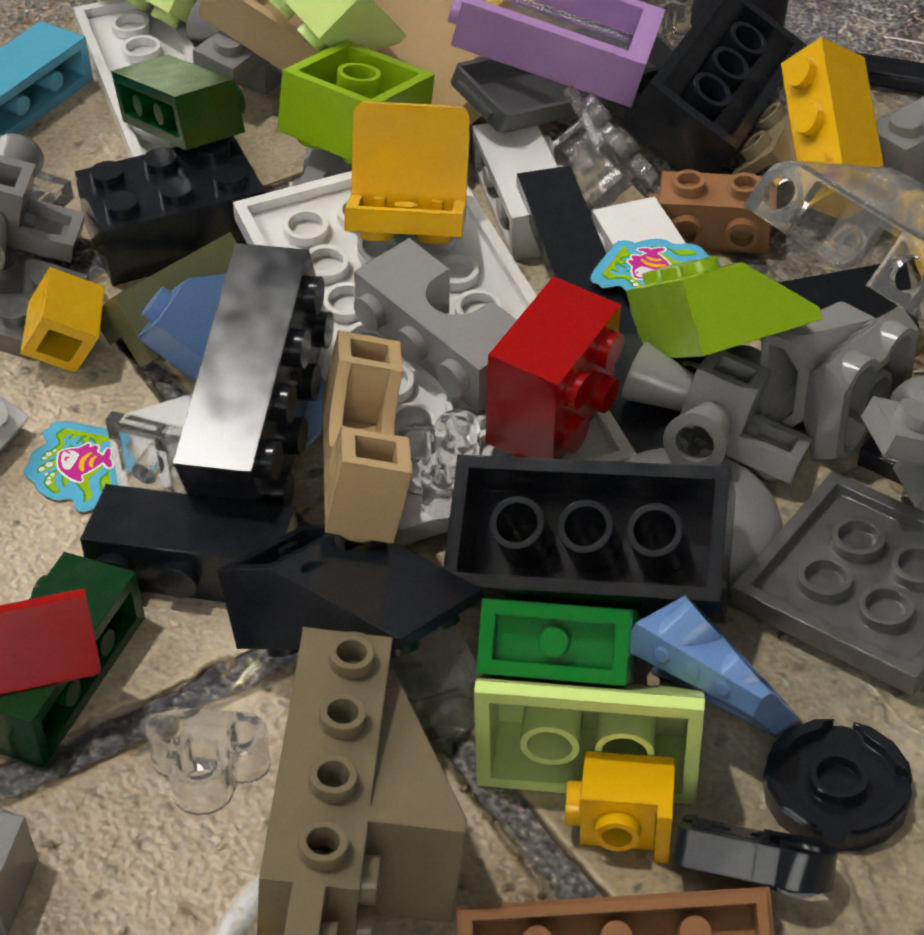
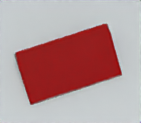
(46, 642)

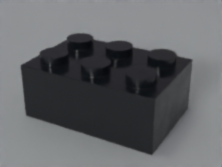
(163, 205)

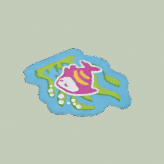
(628, 260)
(73, 464)

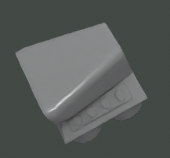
(833, 370)

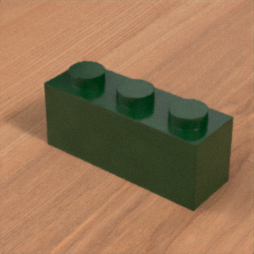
(179, 101)
(40, 718)

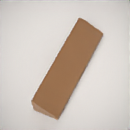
(677, 913)

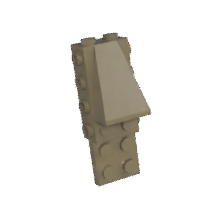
(357, 800)

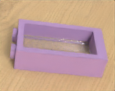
(564, 40)

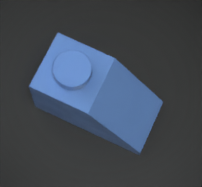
(182, 321)

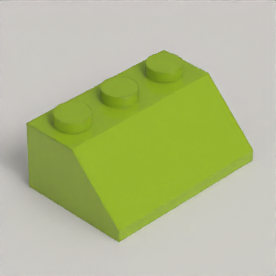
(713, 307)

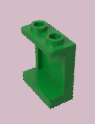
(556, 641)

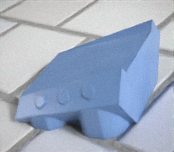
(700, 656)

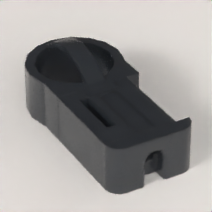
(781, 860)

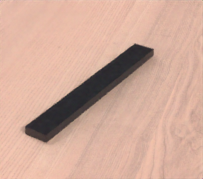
(571, 253)

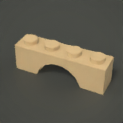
(363, 459)

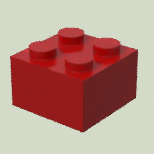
(553, 372)

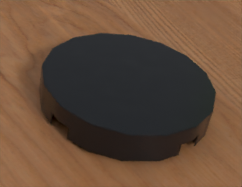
(838, 784)

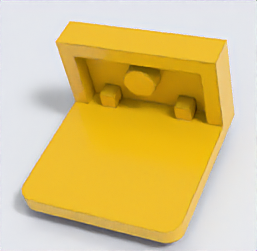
(408, 171)

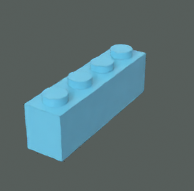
(40, 73)

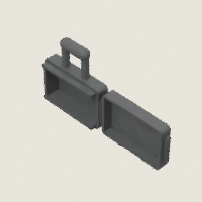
(519, 99)

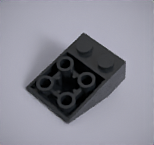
(338, 586)

